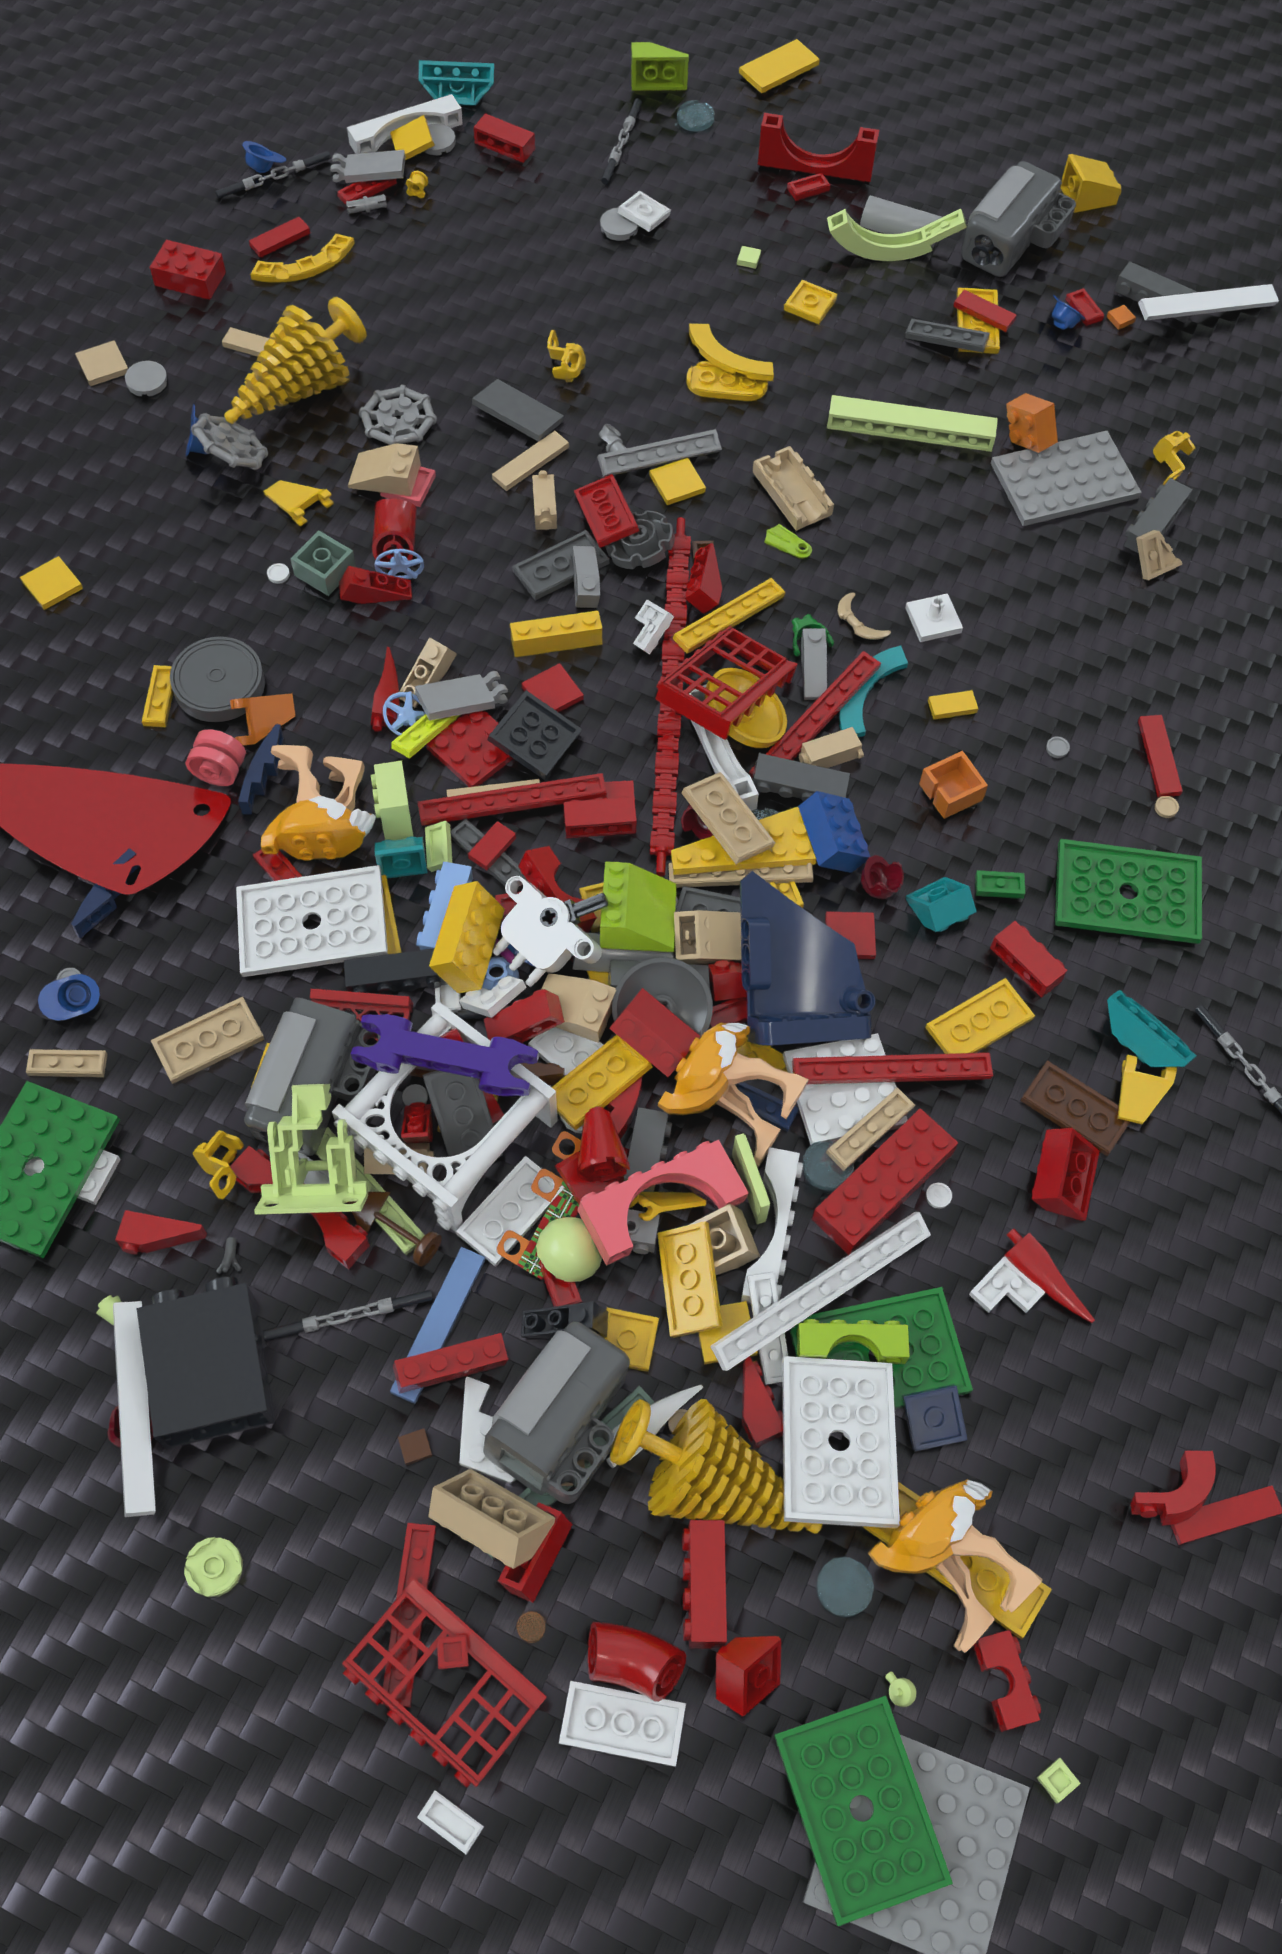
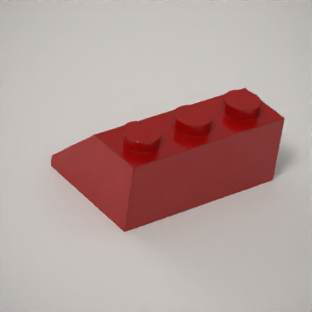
(654, 1032)
(1065, 1173)

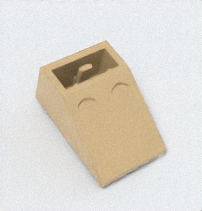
(707, 936)

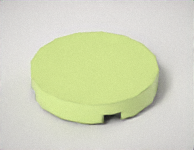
(213, 1567)

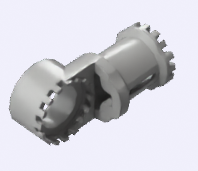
(612, 437)

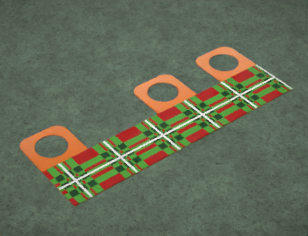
(562, 1206)

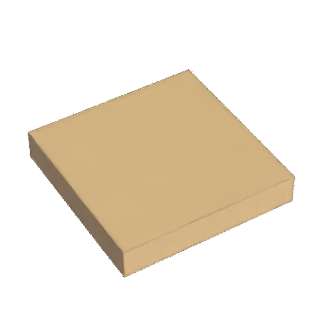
(102, 363)

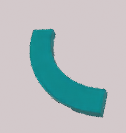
(852, 713)

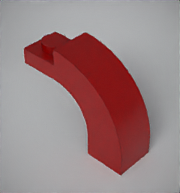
(1181, 1504)

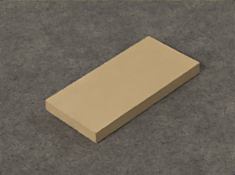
(728, 817)
(207, 1040)

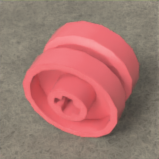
(215, 757)

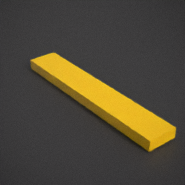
(728, 615)

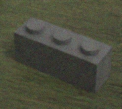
(648, 1141)

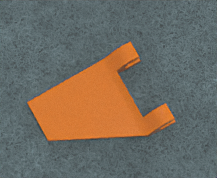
(263, 714)

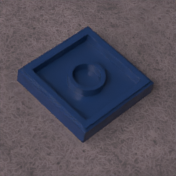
(934, 1417)

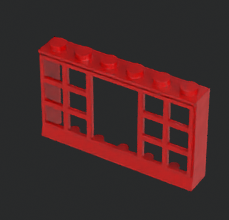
(699, 711)
(476, 1648)

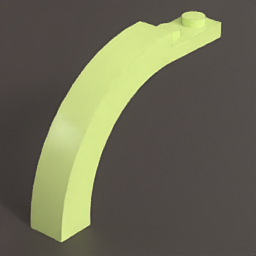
(892, 246)

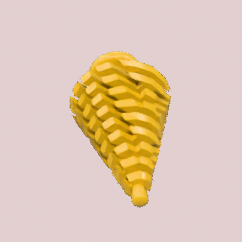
(297, 361)
(705, 1470)

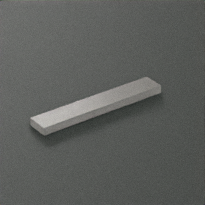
(659, 453)

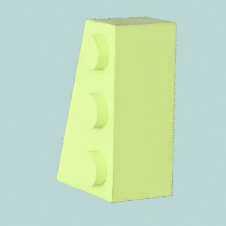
(392, 800)

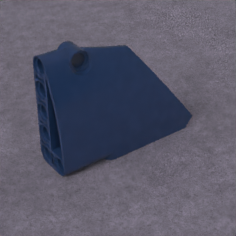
(797, 973)

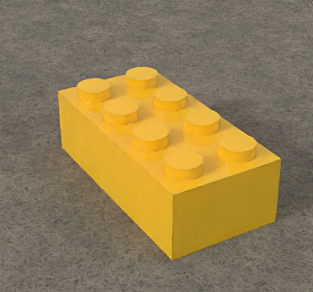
(467, 937)

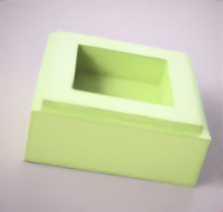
(749, 257)
(1058, 1780)

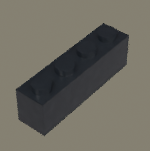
(391, 973)

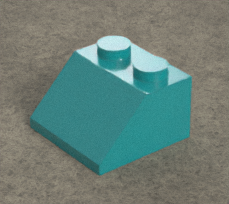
(401, 857)
(942, 903)

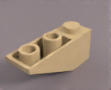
(429, 667)

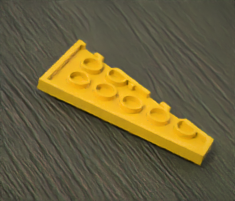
(790, 848)

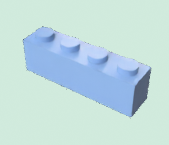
(446, 878)

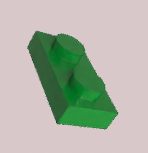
(1000, 884)

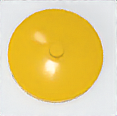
(764, 724)

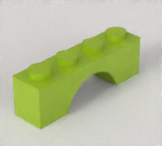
(886, 1341)

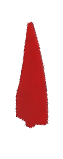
(387, 686)
(1038, 1266)

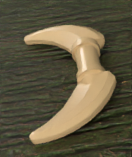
(845, 613)

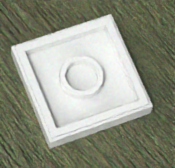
(644, 211)

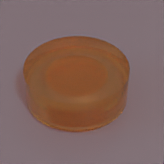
(531, 1626)

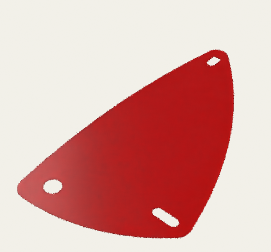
(95, 816)

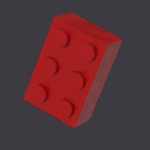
(188, 269)

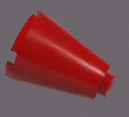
(601, 1148)

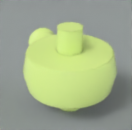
(901, 1691)

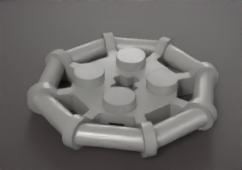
(401, 429)
(229, 441)

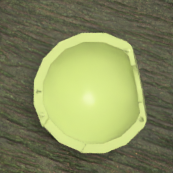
(568, 1250)

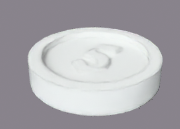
(278, 573)
(938, 1195)

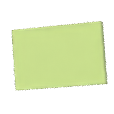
(751, 1178)

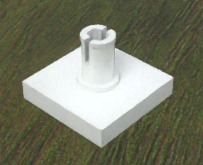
(934, 617)

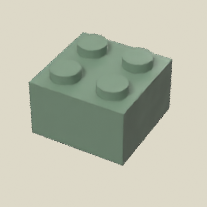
(322, 562)

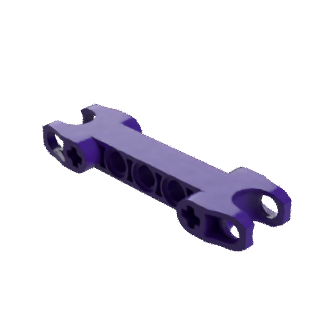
(485, 1063)

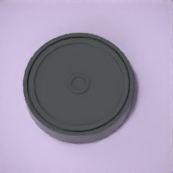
(213, 674)

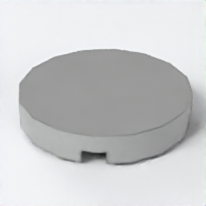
(443, 139)
(617, 226)
(146, 378)

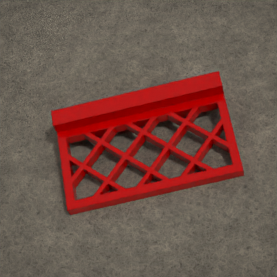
(363, 1002)

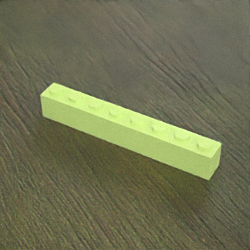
(912, 423)

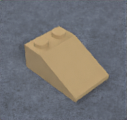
(387, 469)
(584, 1004)
(730, 1239)

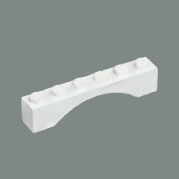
(371, 134)
(724, 761)
(779, 1177)

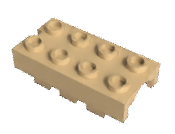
(793, 488)

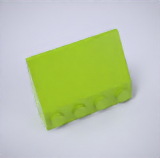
(637, 909)

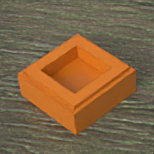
(1121, 317)

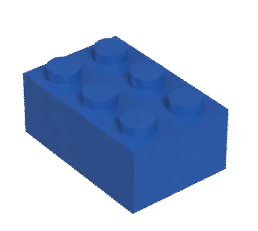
(834, 832)

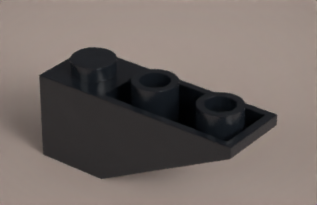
(547, 1321)

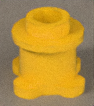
(416, 184)

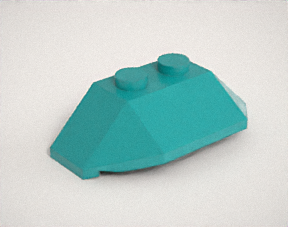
(463, 80)
(1146, 1034)

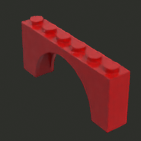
(781, 152)

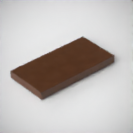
(1075, 1106)

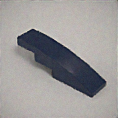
(261, 766)
(98, 902)

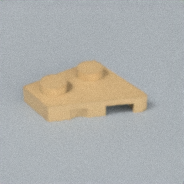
(1155, 555)

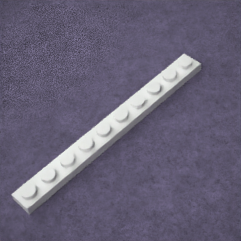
(819, 1291)

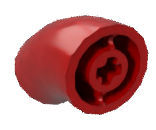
(394, 527)
(634, 1659)

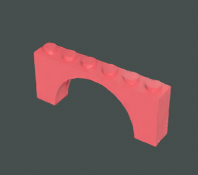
(704, 1169)

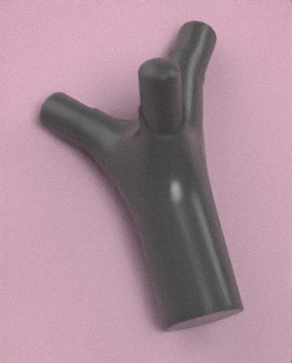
(229, 1256)

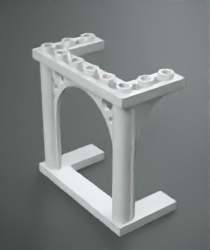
(455, 1189)

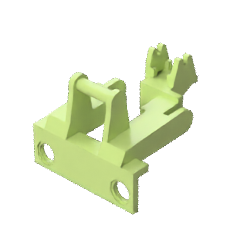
(290, 1173)

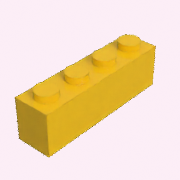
(556, 633)

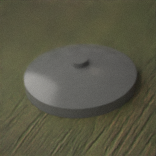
(673, 985)

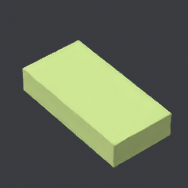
(438, 845)

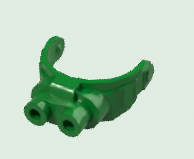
(807, 623)

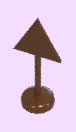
(365, 1218)

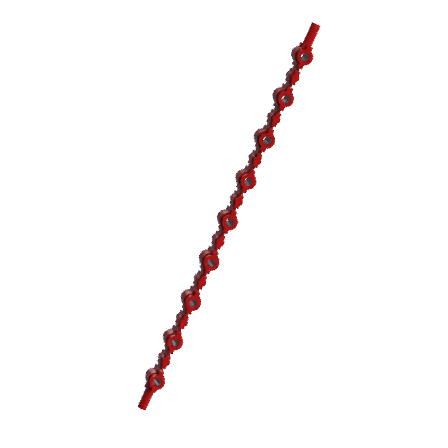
(669, 723)

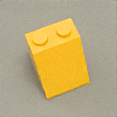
(1089, 183)

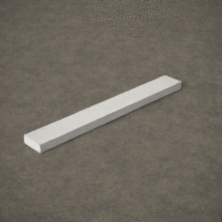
(1208, 302)
(133, 1412)

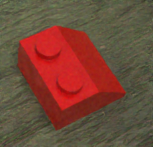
(747, 1671)

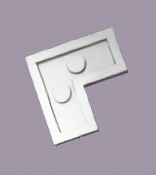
(655, 621)
(492, 1001)
(1009, 1281)

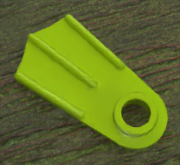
(787, 541)

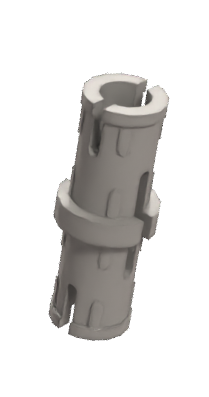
(366, 204)

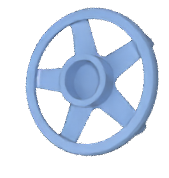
(400, 563)
(405, 715)

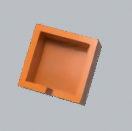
(1032, 422)
(953, 784)

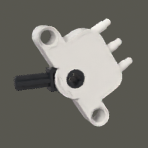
(539, 941)

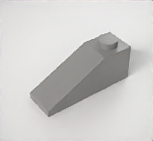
(586, 577)
(814, 663)

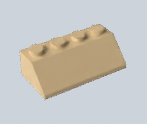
(490, 1517)

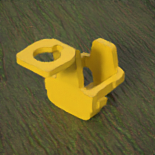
(572, 353)
(1168, 447)
(217, 1167)

